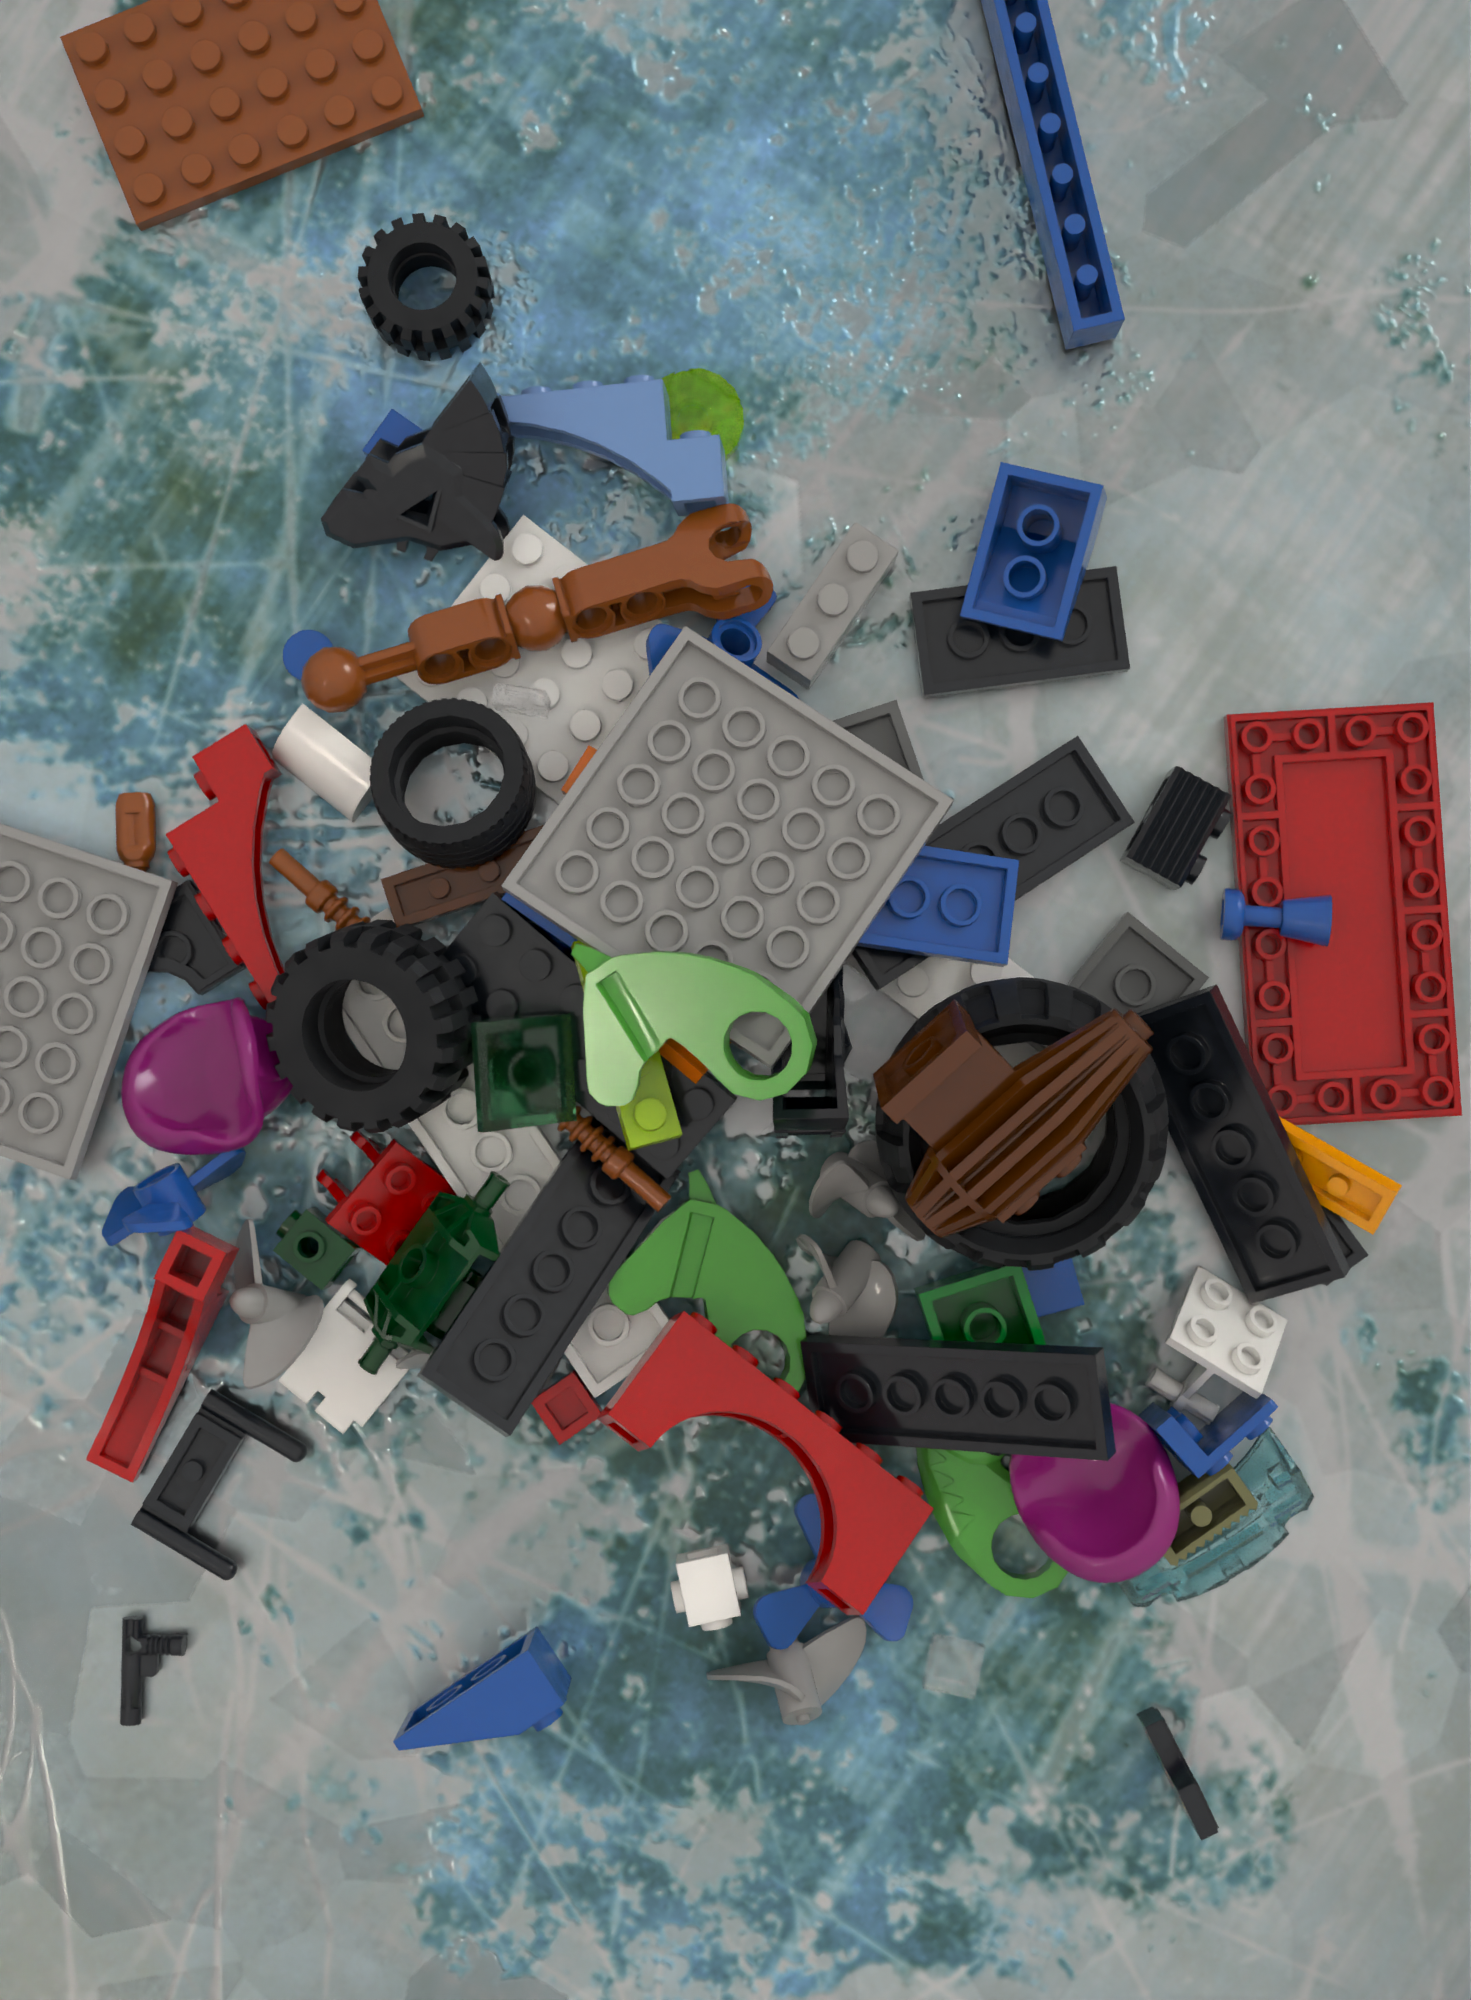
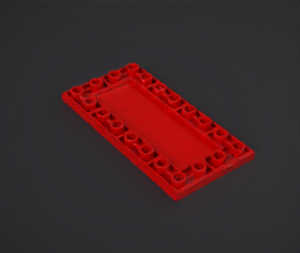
(1354, 814)

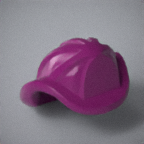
(203, 1080)
(1097, 1514)

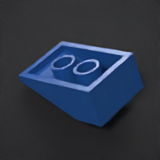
(1033, 551)
(495, 1700)

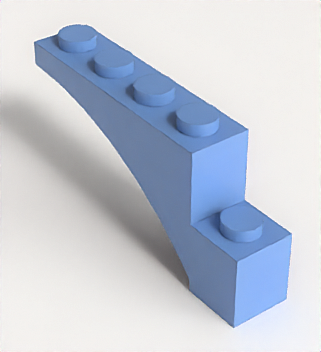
(631, 429)

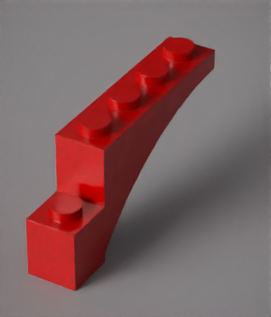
(225, 851)
(172, 1334)

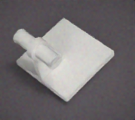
(1224, 1337)

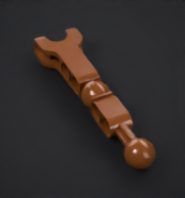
(587, 603)

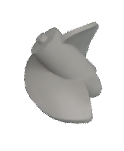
(861, 1183)
(856, 1291)
(278, 1318)
(805, 1672)

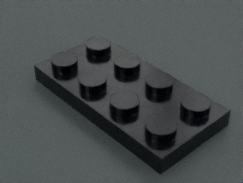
(976, 656)

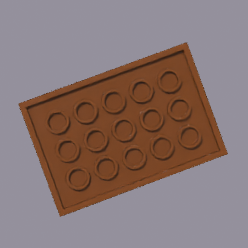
(234, 93)

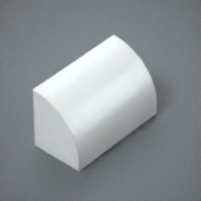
(325, 762)

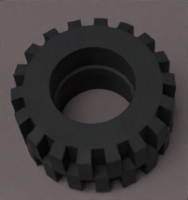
(413, 248)

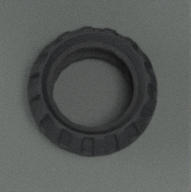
(1097, 1200)

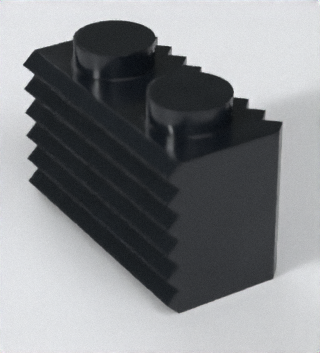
(1177, 828)

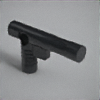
(142, 1663)

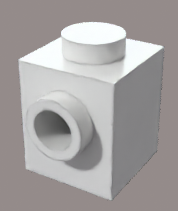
(709, 1587)

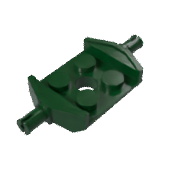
(447, 1245)

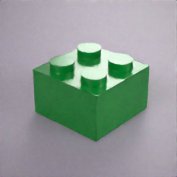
(981, 1307)

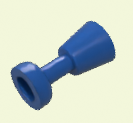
(1299, 918)

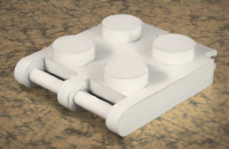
(332, 1364)

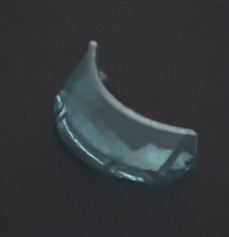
(1280, 1495)

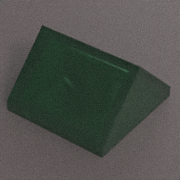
(523, 1071)

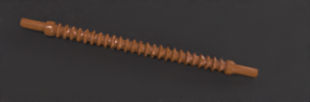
(617, 1162)

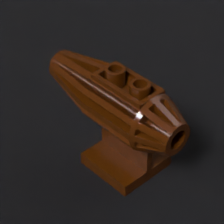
(1001, 1127)

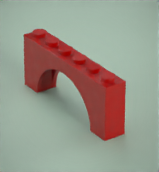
(862, 1507)

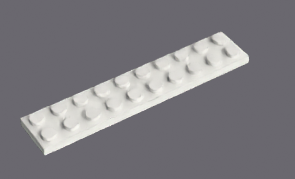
(609, 1339)

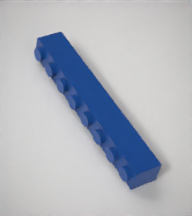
(1055, 170)

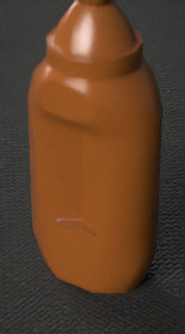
(135, 829)

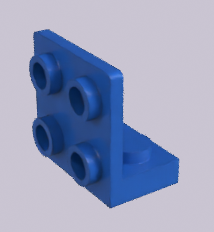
(1210, 1447)

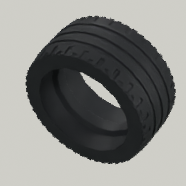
(421, 734)

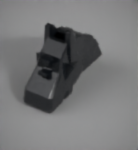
(458, 460)
(819, 1114)

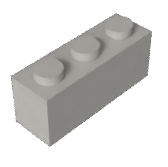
(831, 606)

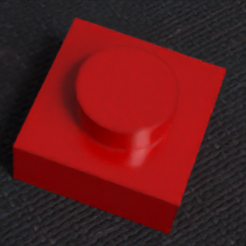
(567, 1407)

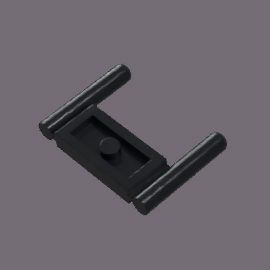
(195, 1472)

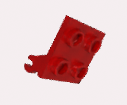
(386, 1200)

